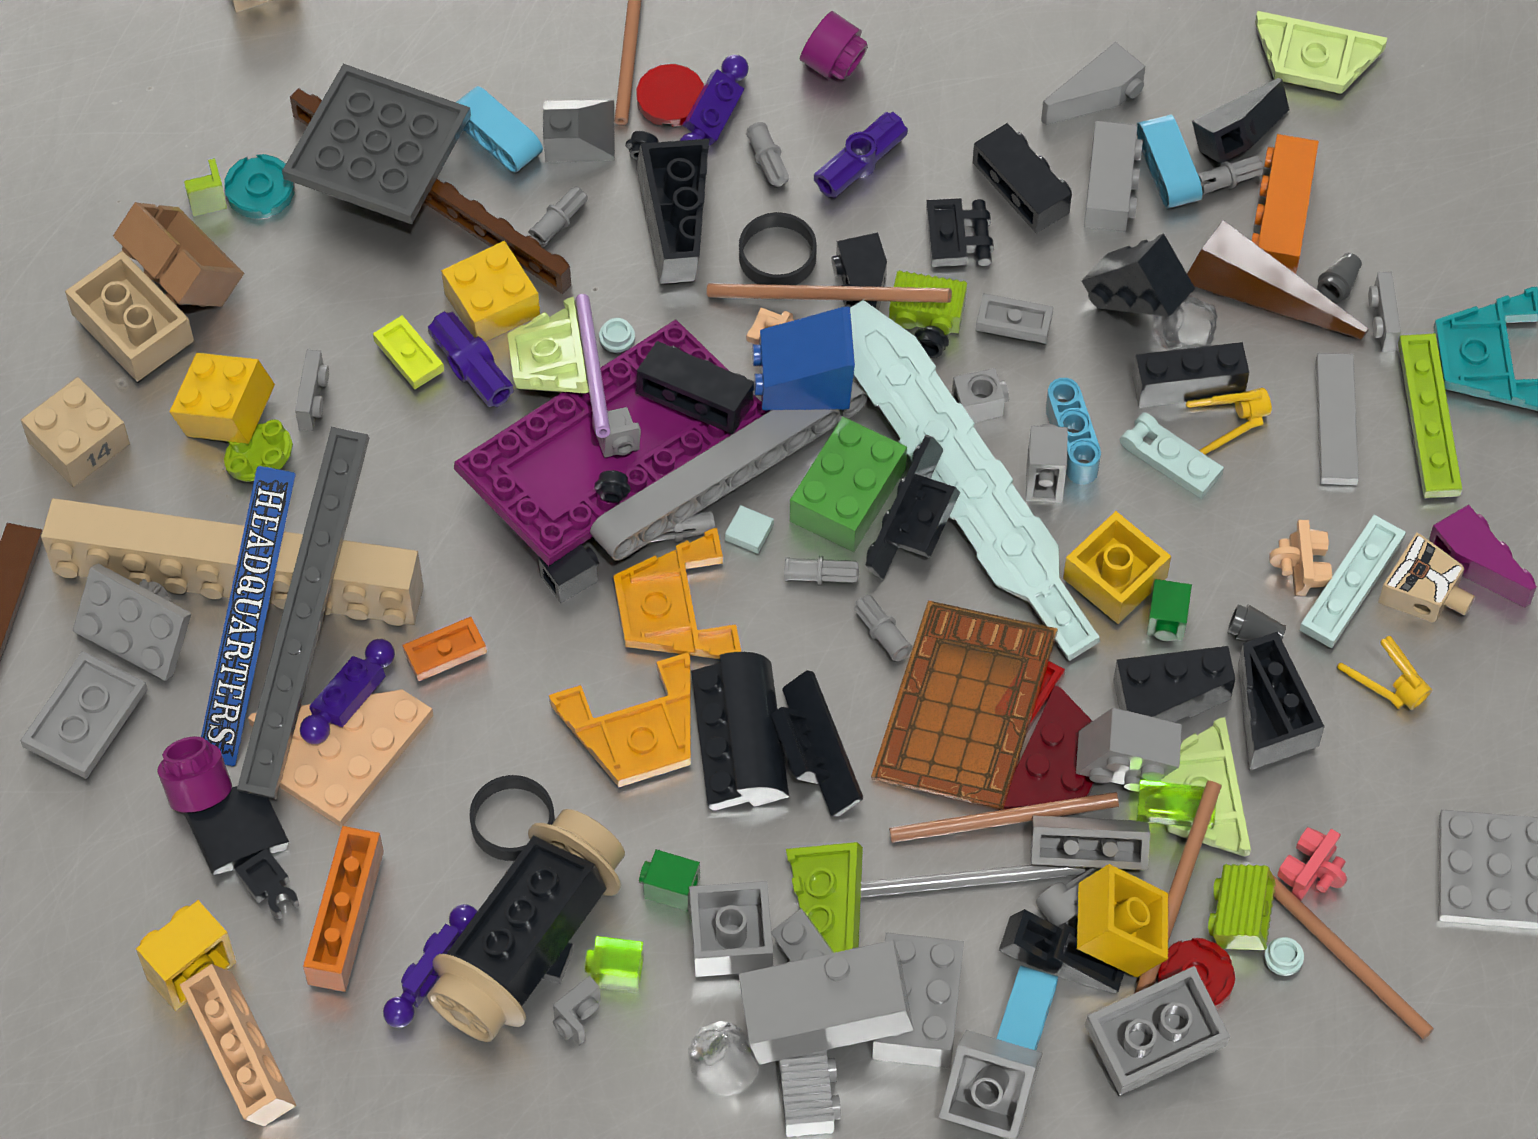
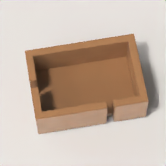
(178, 255)

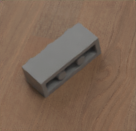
(1112, 176)
(1090, 842)

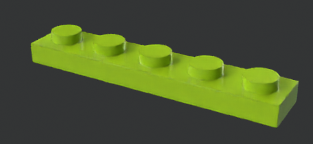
(1429, 416)

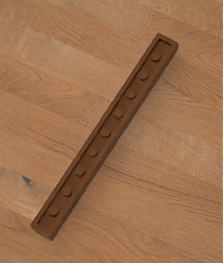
(472, 217)

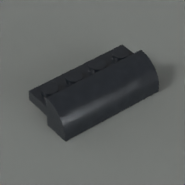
(737, 731)

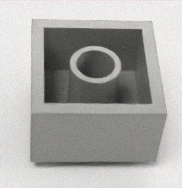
(1128, 748)
(731, 928)
(990, 1085)

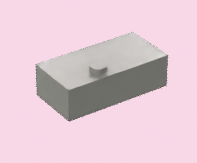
(825, 1002)

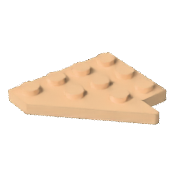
(354, 757)

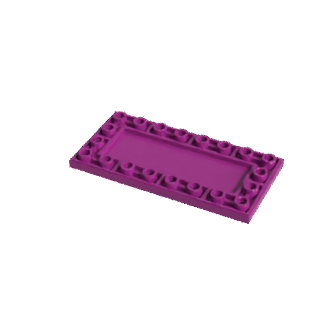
(547, 463)

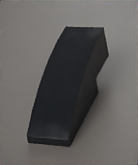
(1056, 952)

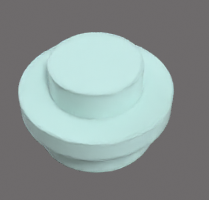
(617, 335)
(1284, 956)

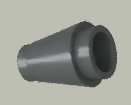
(1339, 278)
(1250, 623)

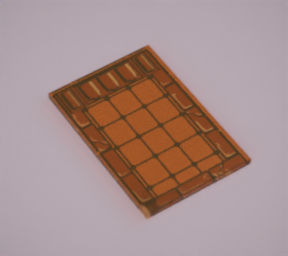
(965, 704)

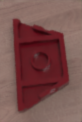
(1050, 758)

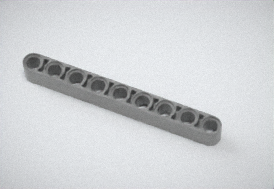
(714, 475)

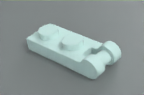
(1172, 456)

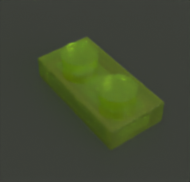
(1169, 803)

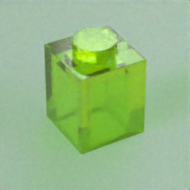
(616, 964)

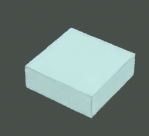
(749, 529)

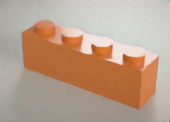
(1286, 199)
(343, 909)

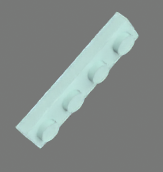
(1352, 581)

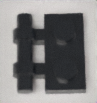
(947, 232)

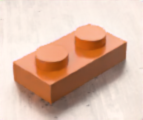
(444, 648)

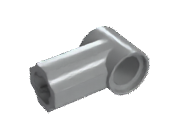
(1060, 901)

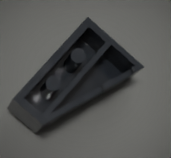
(1140, 279)
(1175, 683)
(1275, 703)

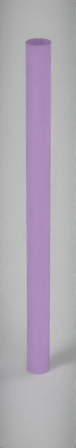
(592, 366)

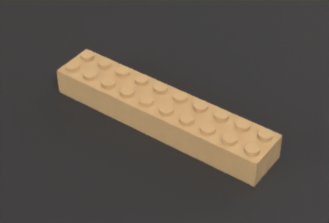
(204, 554)

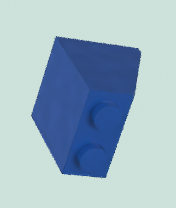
(806, 363)

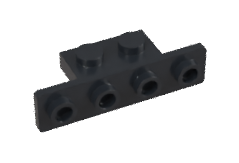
(917, 512)
(815, 745)

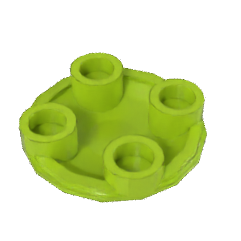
(268, 447)

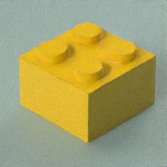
(491, 292)
(222, 398)
(1116, 567)
(1122, 920)
(182, 950)

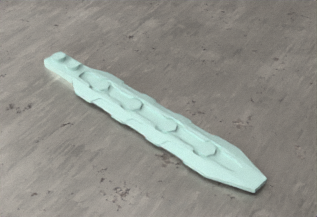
(989, 510)

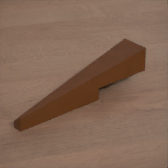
(1243, 271)

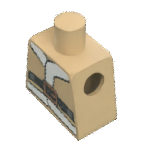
(1425, 582)

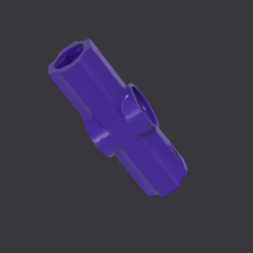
(848, 166)
(470, 359)

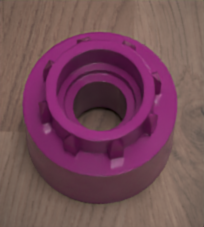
(834, 47)
(193, 775)

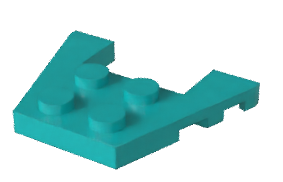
(1478, 353)

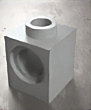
(985, 383)

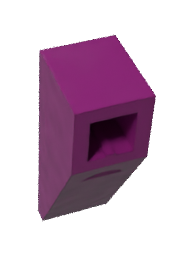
(1484, 557)

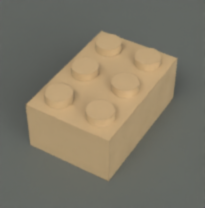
(129, 316)

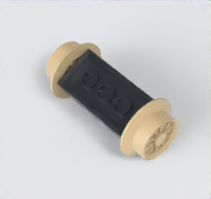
(525, 924)

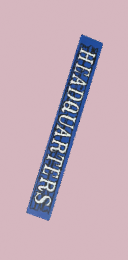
(247, 610)

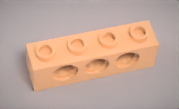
(238, 1045)

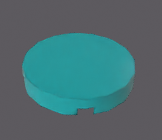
(257, 187)

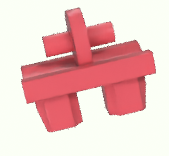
(1320, 849)

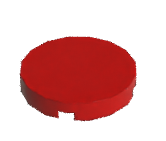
(668, 94)
(1210, 962)

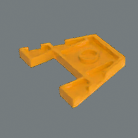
(658, 603)
(640, 738)

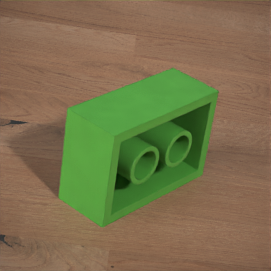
(848, 484)

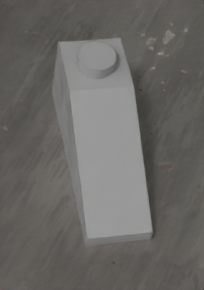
(1097, 87)

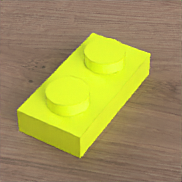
(408, 352)

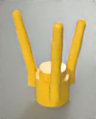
(1248, 405)
(1409, 686)

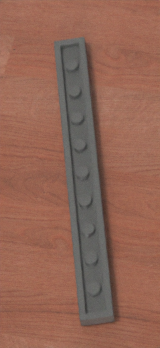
(303, 613)

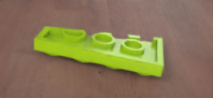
(830, 890)

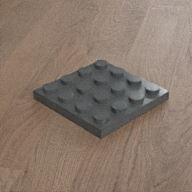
(376, 143)

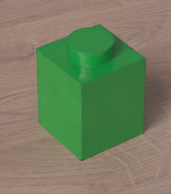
(1169, 610)
(668, 879)

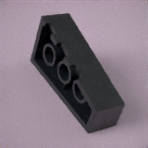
(673, 199)

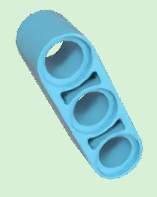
(499, 130)
(1169, 161)
(1074, 416)
(1028, 1008)

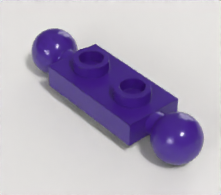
(716, 100)
(347, 691)
(422, 976)

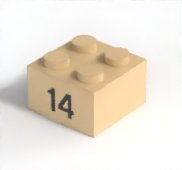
(75, 431)

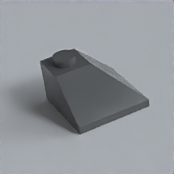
(578, 130)

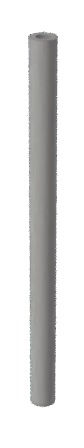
(966, 879)

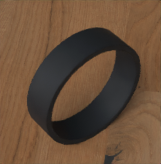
(783, 220)
(494, 786)

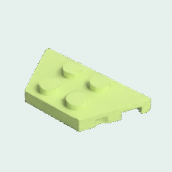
(1316, 52)
(549, 352)
(1211, 759)

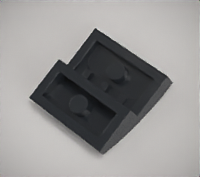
(236, 830)

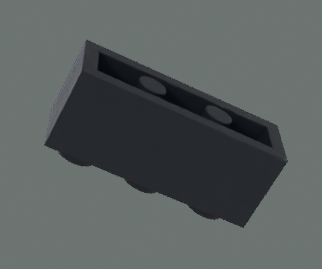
(1022, 177)
(1189, 374)
(695, 387)

